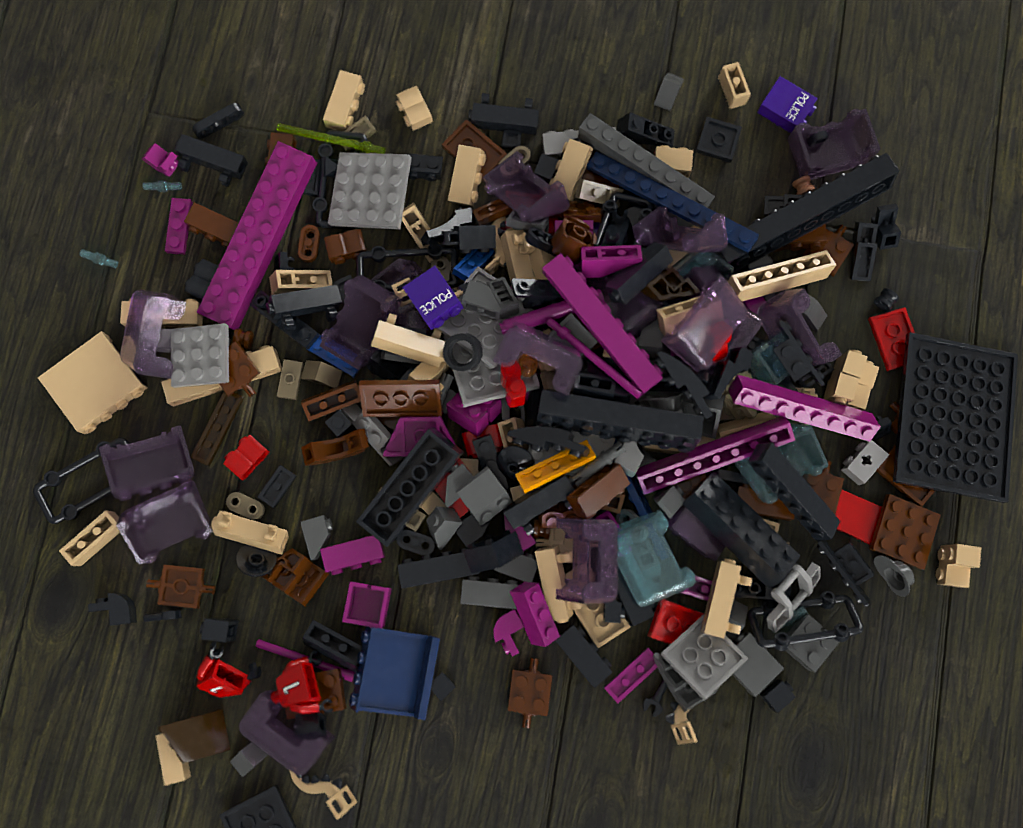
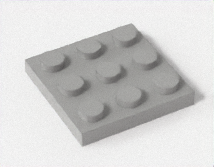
(200, 355)
(704, 659)

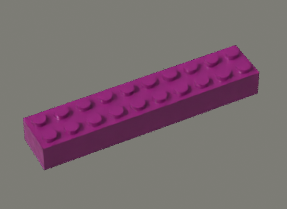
(257, 236)

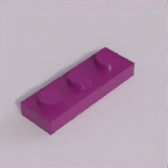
(177, 230)
(631, 675)

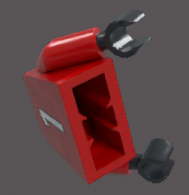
(222, 679)
(299, 687)

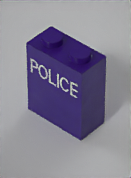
(787, 105)
(433, 298)

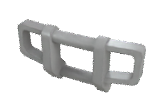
(784, 611)

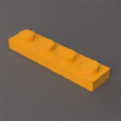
(552, 468)

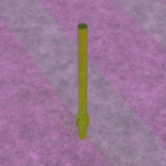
(364, 146)

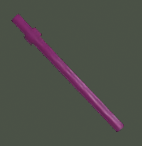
(564, 334)
(348, 674)

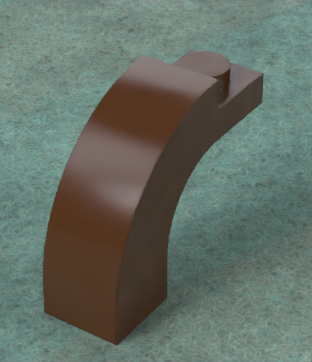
(335, 449)

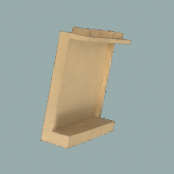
(92, 383)

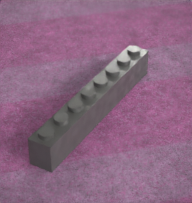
(630, 154)

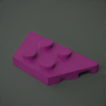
(409, 432)

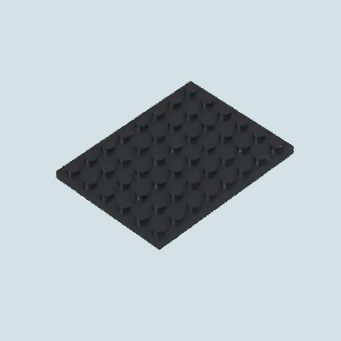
(956, 418)

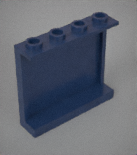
(394, 672)

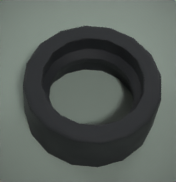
(448, 352)

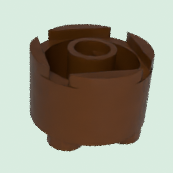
(570, 238)

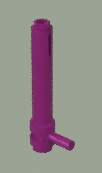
(542, 314)

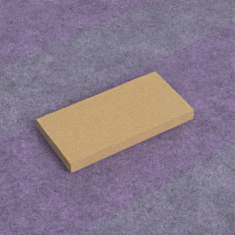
(592, 620)

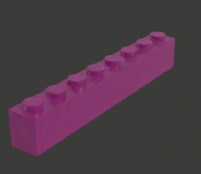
(602, 324)
(803, 408)
(713, 454)

